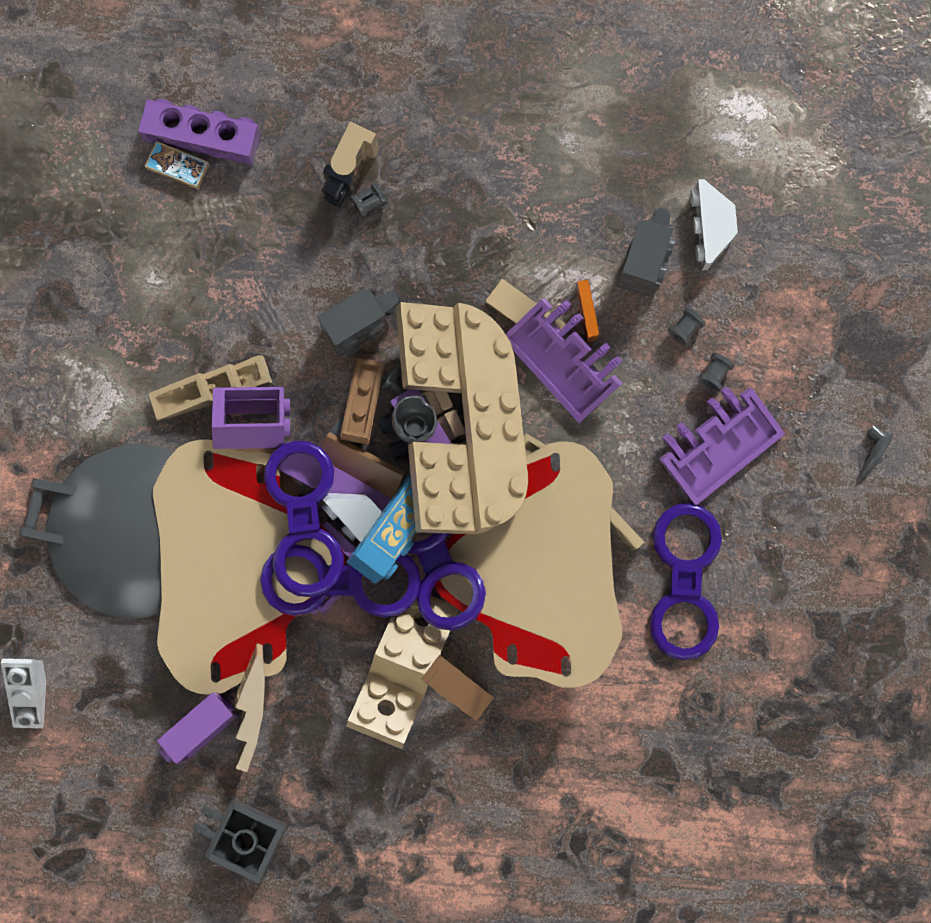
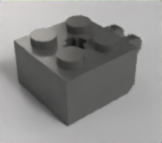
(647, 252)
(357, 320)
(227, 846)

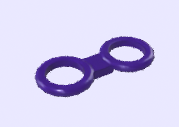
(303, 519)
(438, 564)
(685, 581)
(347, 585)

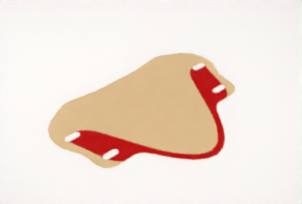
(212, 550)
(548, 572)

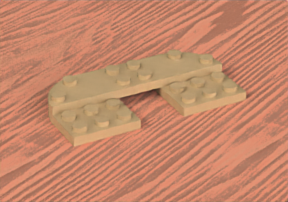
(487, 479)

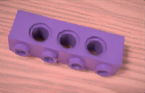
(239, 149)

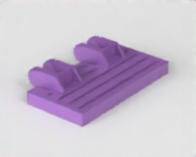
(560, 360)
(725, 444)

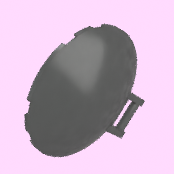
(106, 530)

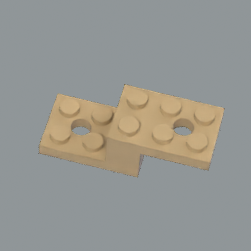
(397, 673)

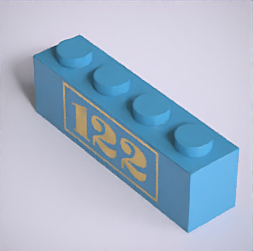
(387, 537)

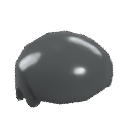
(414, 419)

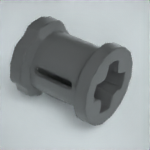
(368, 200)
(686, 326)
(716, 371)

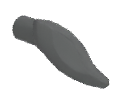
(391, 380)
(883, 441)

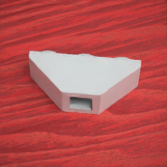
(714, 222)
(354, 511)
(25, 691)

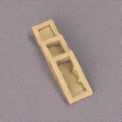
(197, 390)
(251, 701)

